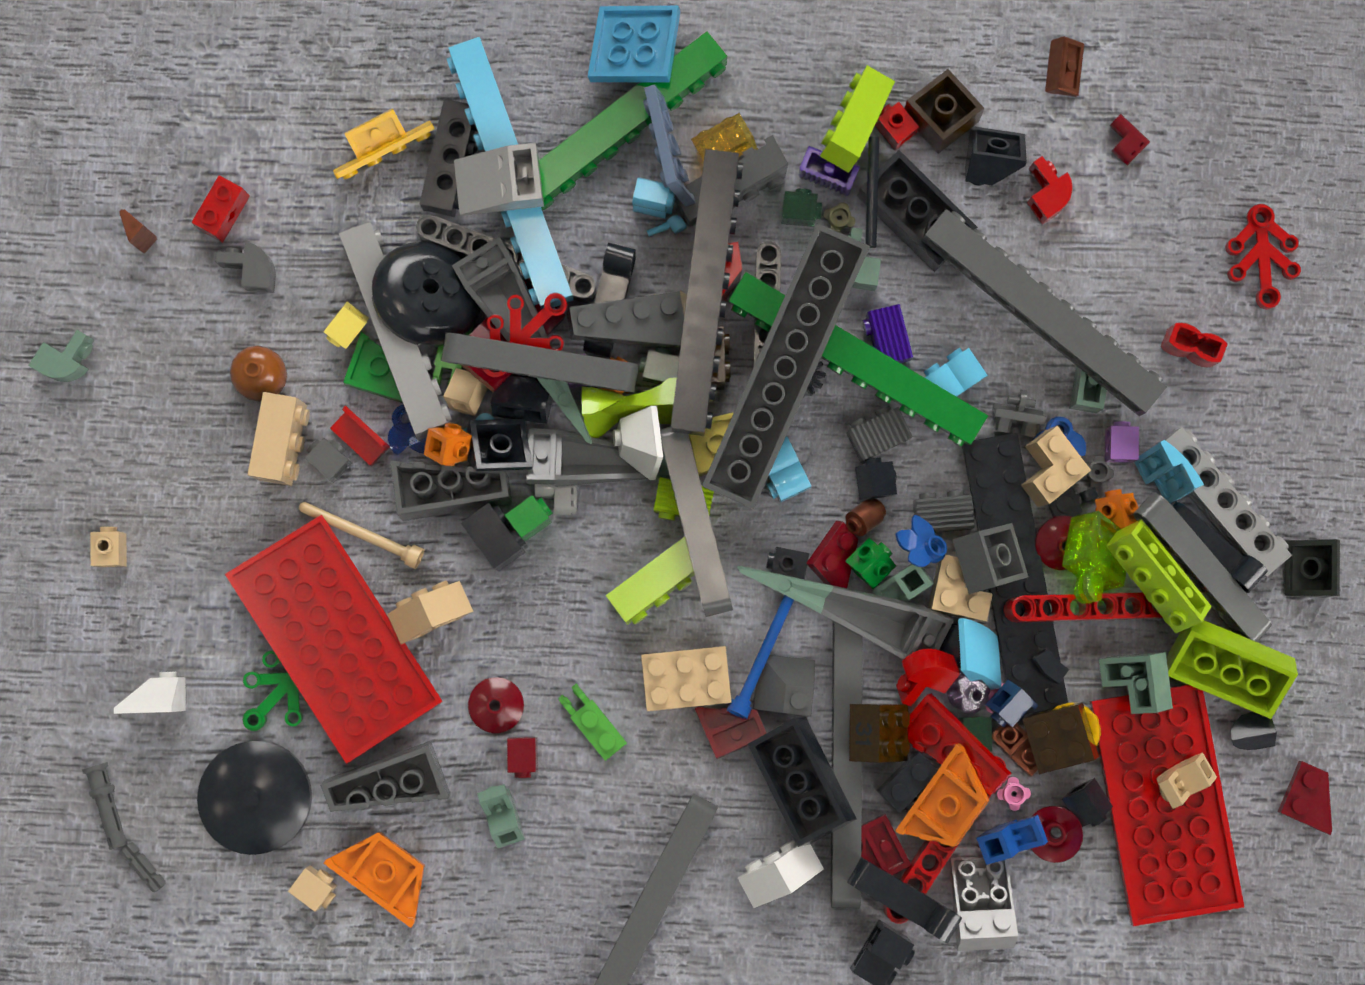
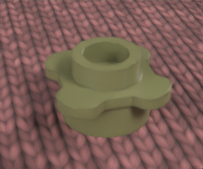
(842, 210)

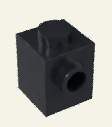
(876, 479)
(788, 562)
(1088, 803)

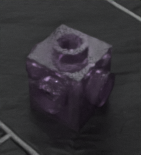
(968, 694)

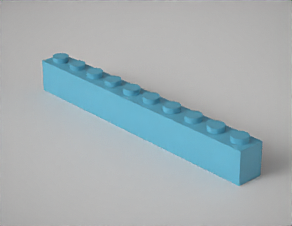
(495, 131)

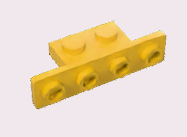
(378, 138)

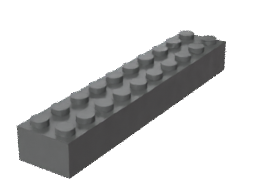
(785, 365)

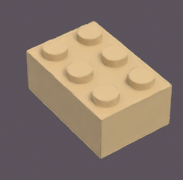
(278, 439)
(686, 678)

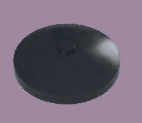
(254, 797)

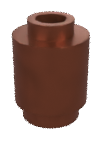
(865, 516)

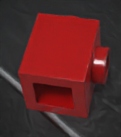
(896, 125)

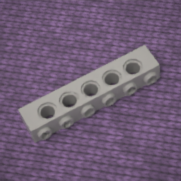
(1224, 519)

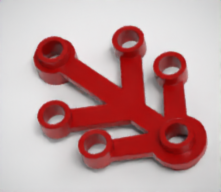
(1263, 251)
(523, 335)

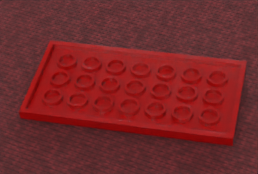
(333, 638)
(1169, 858)

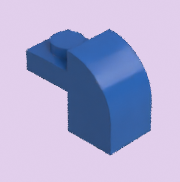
(1010, 838)

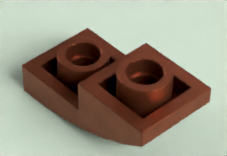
(1016, 745)

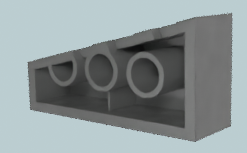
(633, 321)

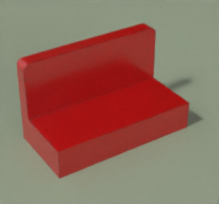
(359, 436)

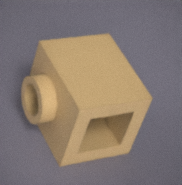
(464, 392)
(108, 548)
(314, 888)

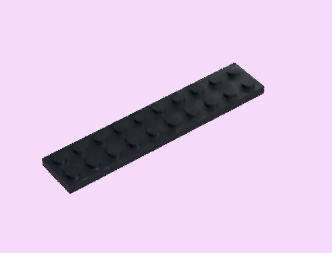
(998, 499)

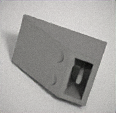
(499, 180)
(984, 902)

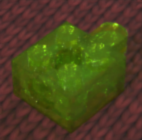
(1090, 558)

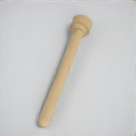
(410, 554)

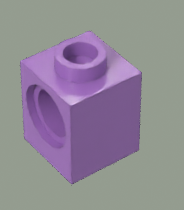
(1122, 443)

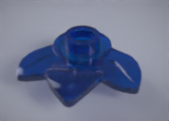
(403, 435)

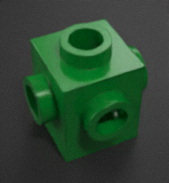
(871, 562)

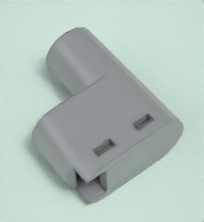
(564, 497)

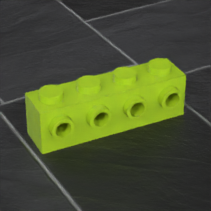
(857, 118)
(1158, 576)
(653, 583)

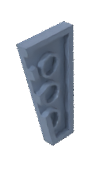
(673, 173)

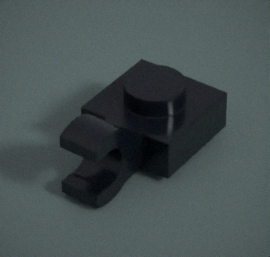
(1069, 502)

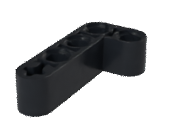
(613, 286)
(1244, 569)
(905, 900)

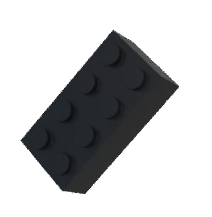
(911, 205)
(802, 781)

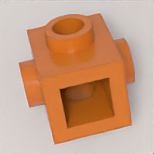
(447, 444)
(1118, 507)

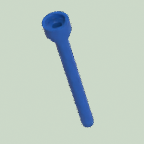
(741, 705)

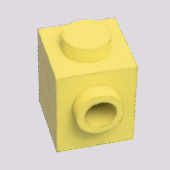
(345, 326)

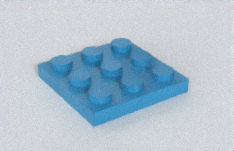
(634, 44)

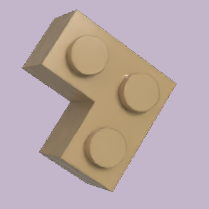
(1059, 465)
(952, 597)
(429, 610)

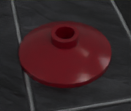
(1050, 540)
(510, 705)
(1071, 839)

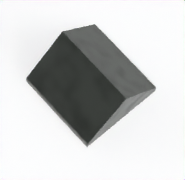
(1313, 568)

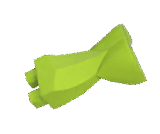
(605, 408)

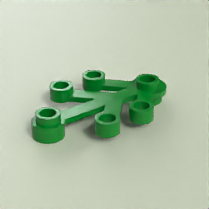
(285, 686)

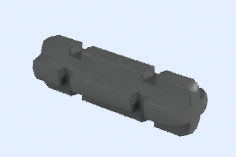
(142, 867)

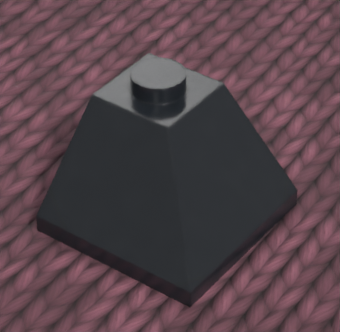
(993, 155)
(499, 445)

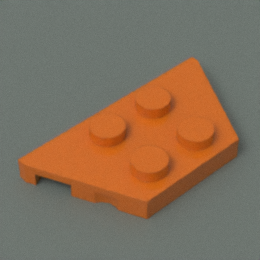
(947, 803)
(383, 874)

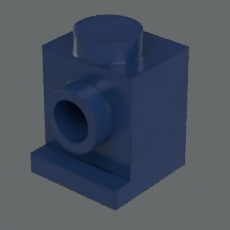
(1009, 704)

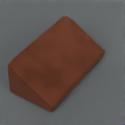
(1064, 67)
(136, 232)

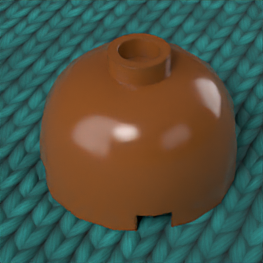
(258, 371)

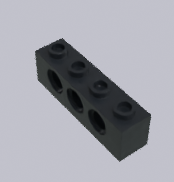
(432, 197)

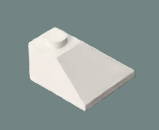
(640, 441)
(156, 695)

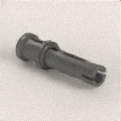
(102, 792)

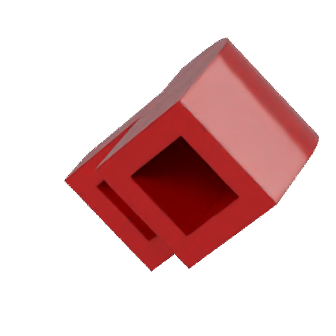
(1055, 190)
(926, 669)

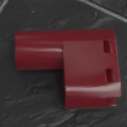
(1132, 142)

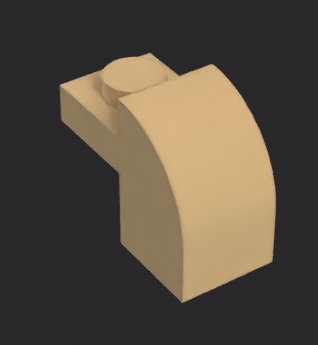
(1185, 779)

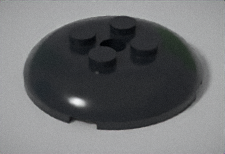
(412, 311)

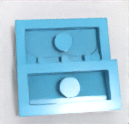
(1169, 470)
(979, 653)

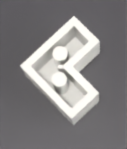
(779, 873)

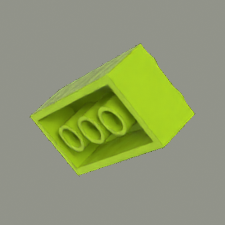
(1232, 667)

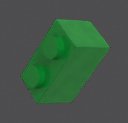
(529, 517)

